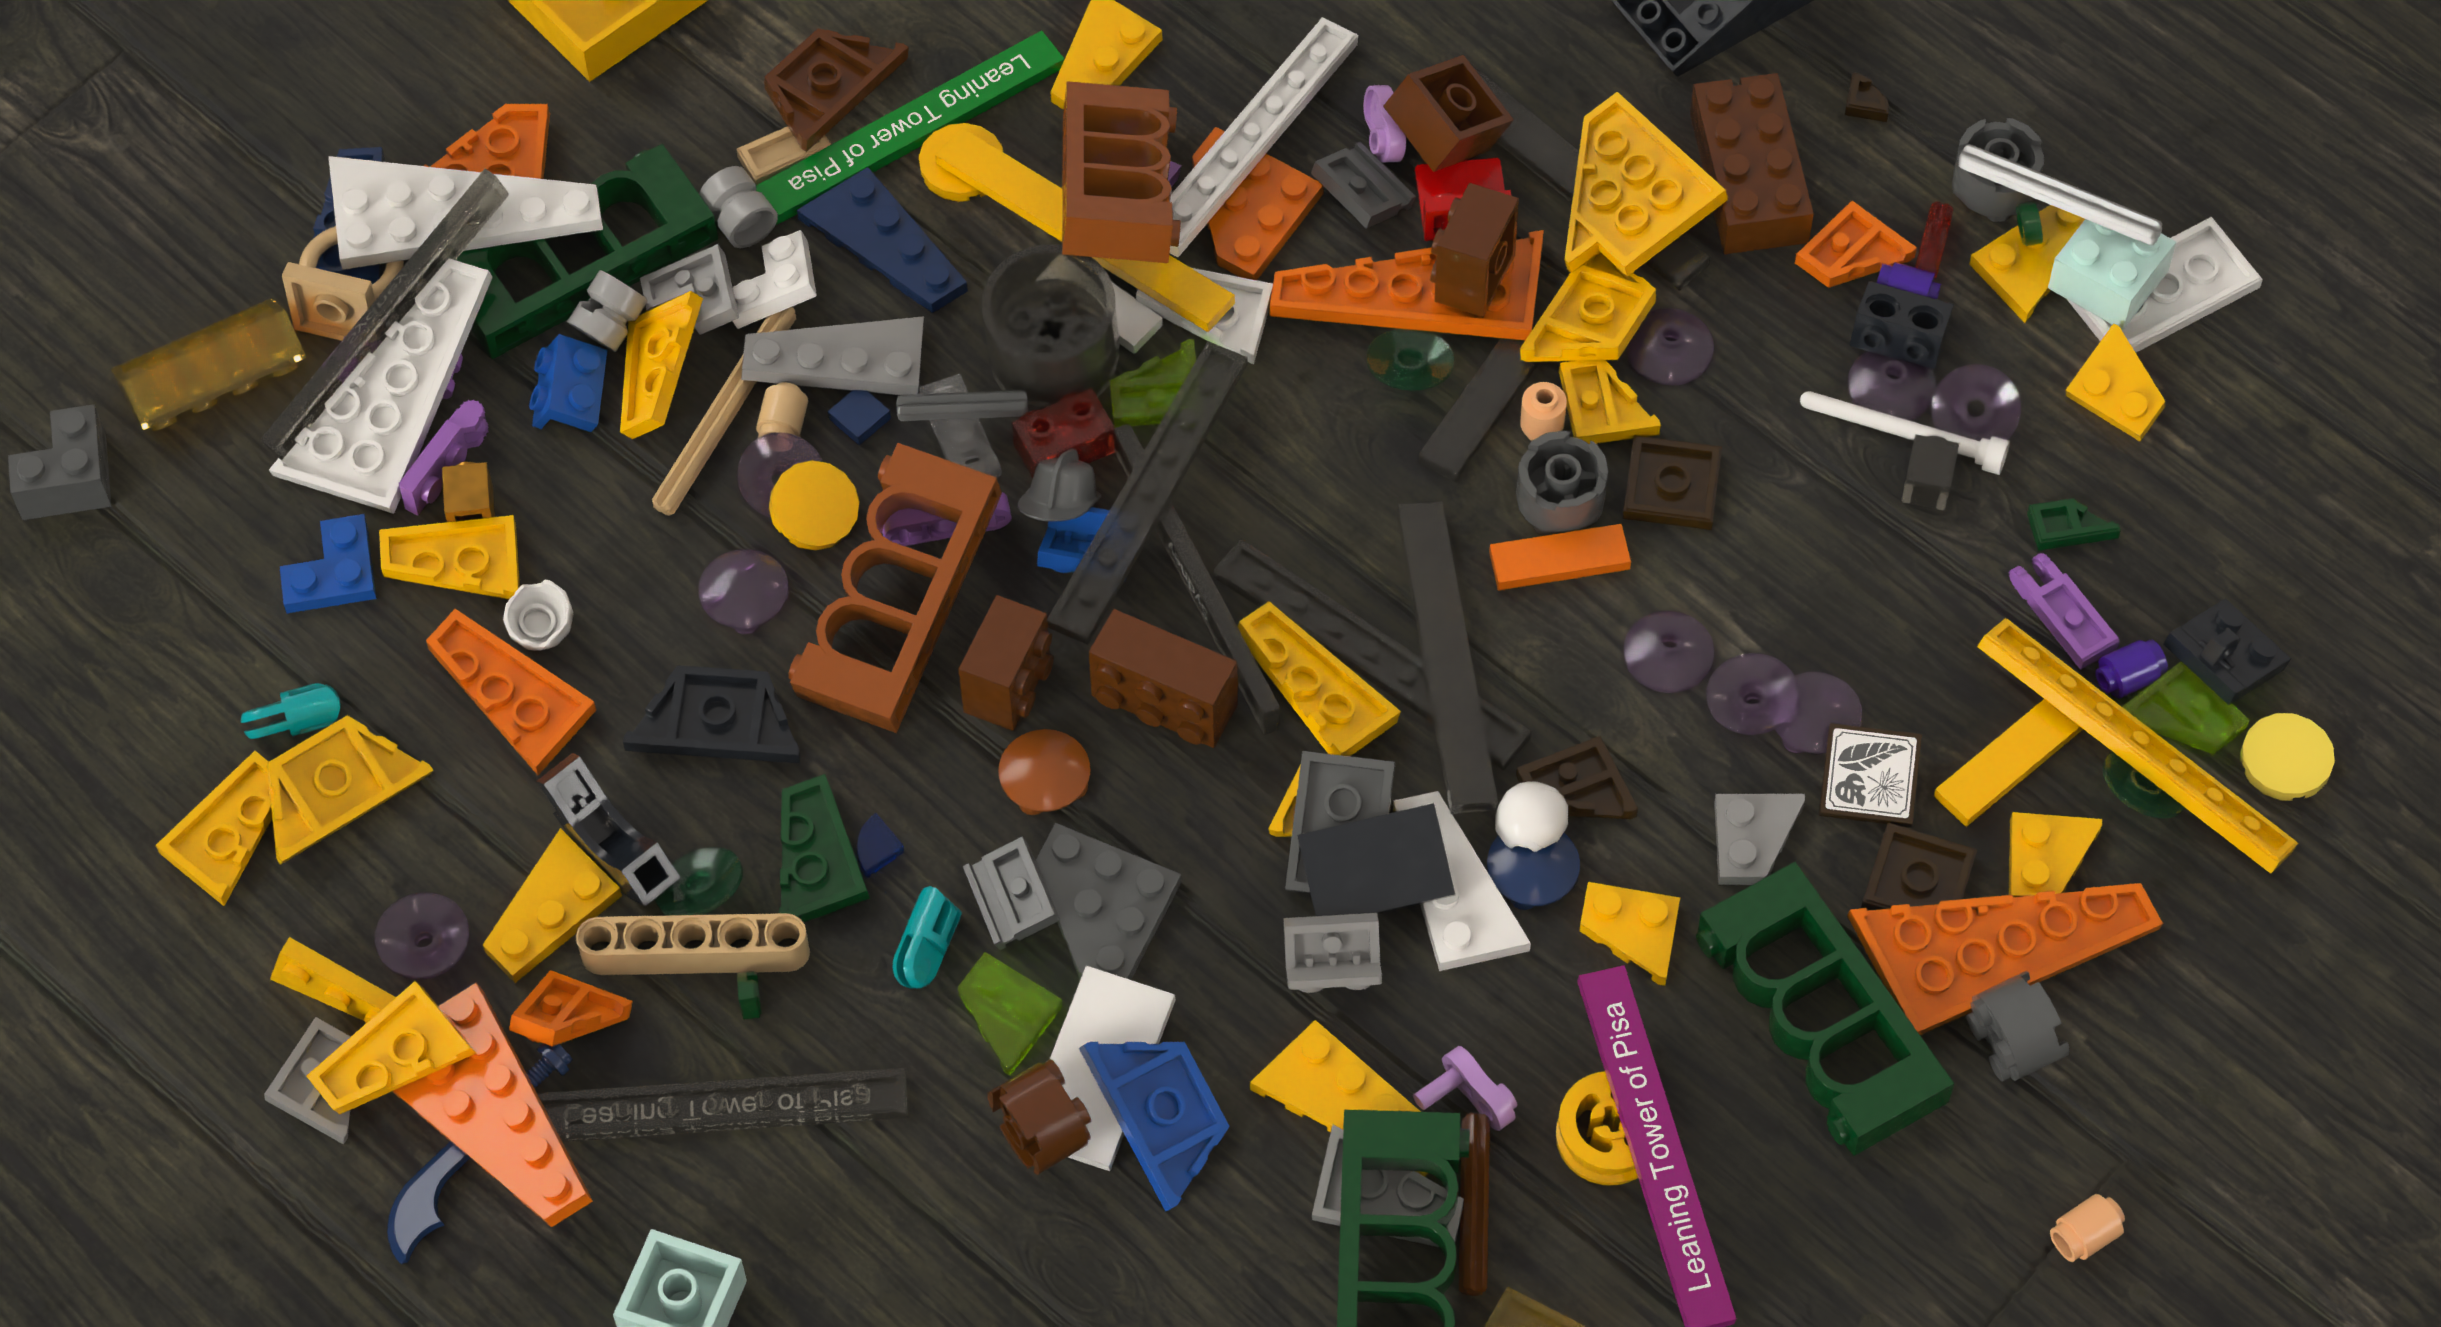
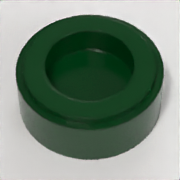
(2029, 223)

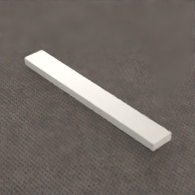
(1258, 127)

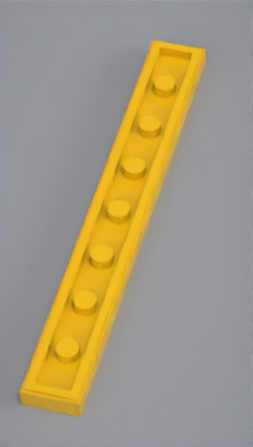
(1041, 204)
(2138, 745)

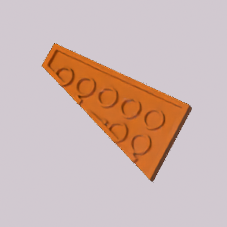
(1958, 948)
(496, 1114)

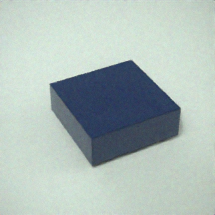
(859, 415)

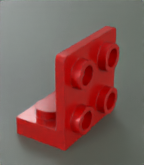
(1441, 187)

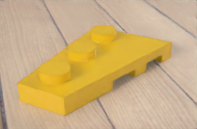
(222, 830)

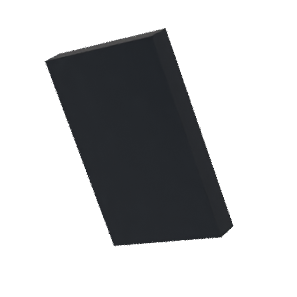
(1377, 863)

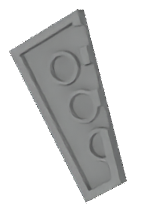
(845, 357)

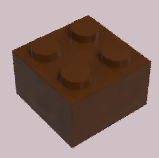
(1448, 113)
(1474, 249)
(1006, 663)

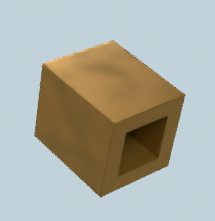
(467, 492)

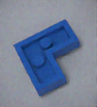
(340, 577)

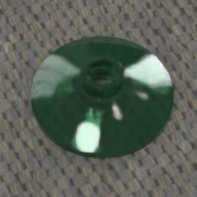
(1410, 359)
(2137, 790)
(705, 882)

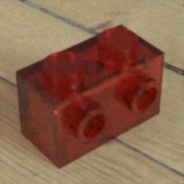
(1073, 423)

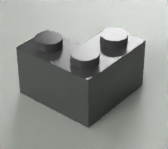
(70, 474)

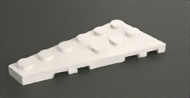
(393, 207)

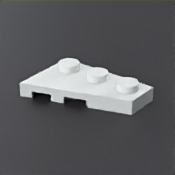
(1240, 327)

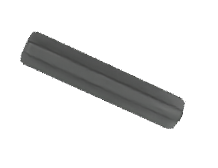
(962, 405)

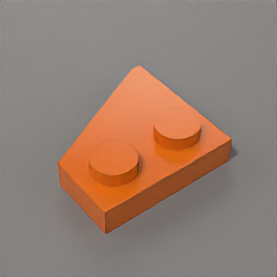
(1852, 248)
(566, 1009)

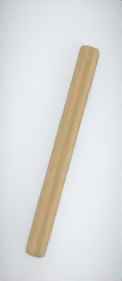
(712, 427)

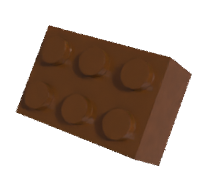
(1163, 679)

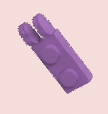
(447, 448)
(2065, 611)

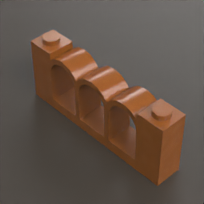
(1117, 173)
(913, 482)

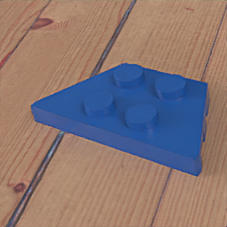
(1160, 1108)

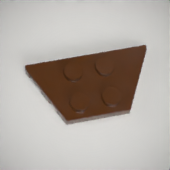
(828, 80)

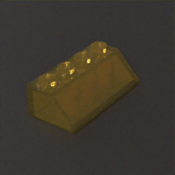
(209, 364)

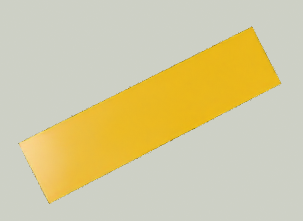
(2006, 762)

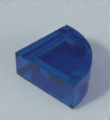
(877, 845)

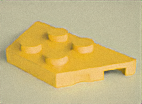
(1591, 315)
(334, 782)

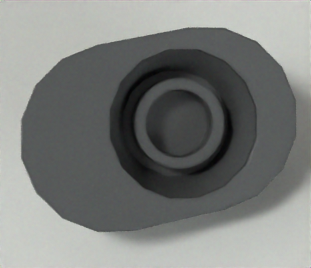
(1060, 489)

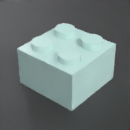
(2109, 271)
(680, 1286)

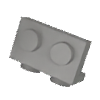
(1332, 952)

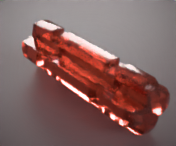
(1934, 237)

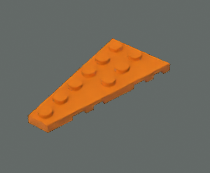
(1403, 297)

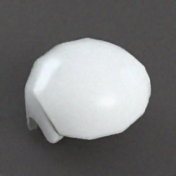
(538, 615)
(1531, 816)

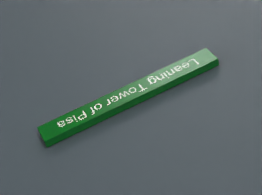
(913, 124)

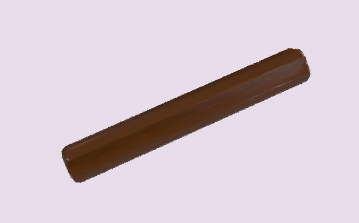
(1475, 1212)

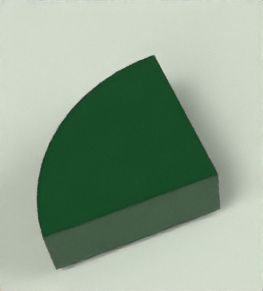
(749, 994)

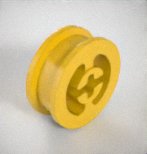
(1608, 1155)

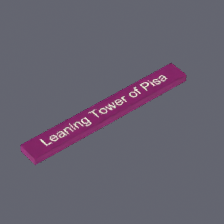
(1656, 1149)

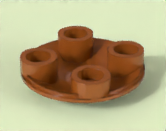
(1044, 771)

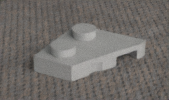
(1752, 833)
(294, 1091)

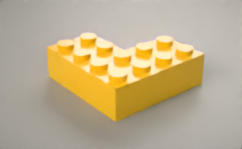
(601, 32)

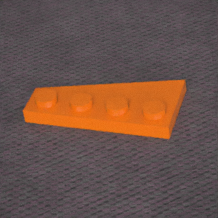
(515, 693)

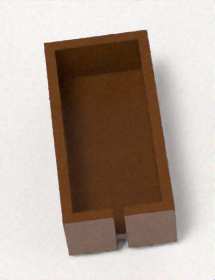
(1754, 156)

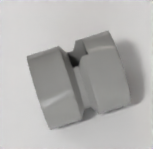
(738, 208)
(607, 311)

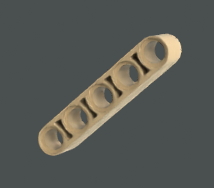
(674, 931)

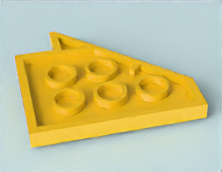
(1633, 189)

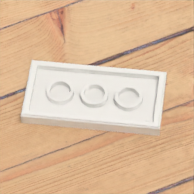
(2201, 279)
(1105, 1012)

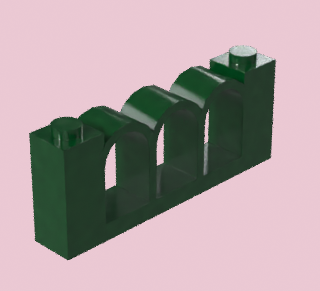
(650, 181)
(1857, 1112)
(1397, 1143)

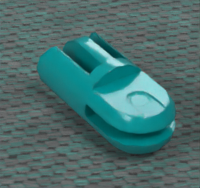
(304, 708)
(925, 939)

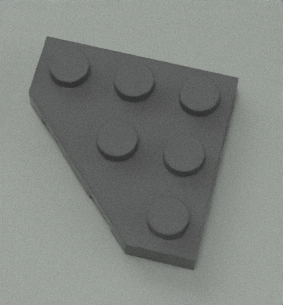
(1104, 900)

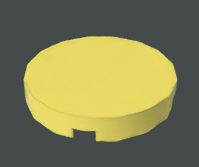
(2287, 756)

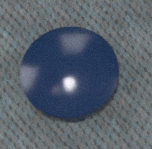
(1531, 876)

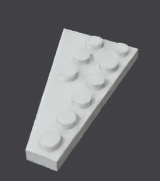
(390, 399)

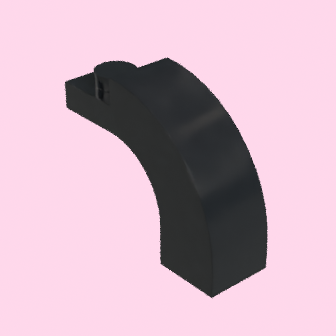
(604, 835)

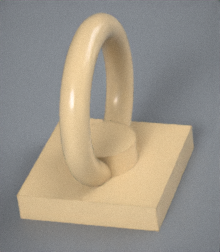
(326, 300)

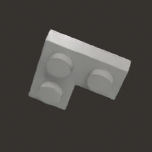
(703, 274)

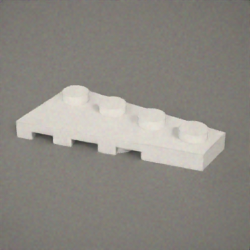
(1477, 920)

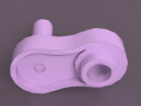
(1385, 137)
(1467, 1076)

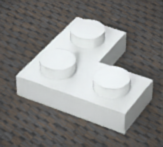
(784, 285)

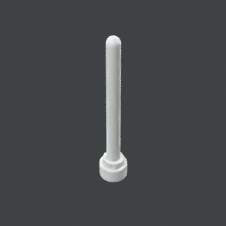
(1987, 452)

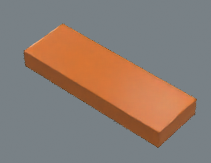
(1559, 557)

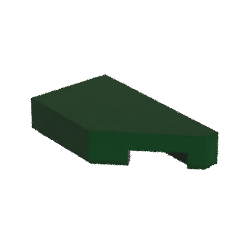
(2068, 524)

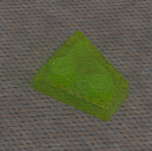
(1148, 392)
(2187, 711)
(1007, 1009)

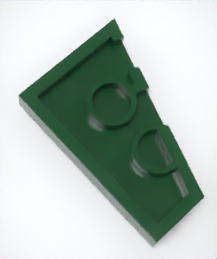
(817, 857)

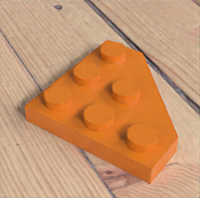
(507, 145)
(1259, 213)

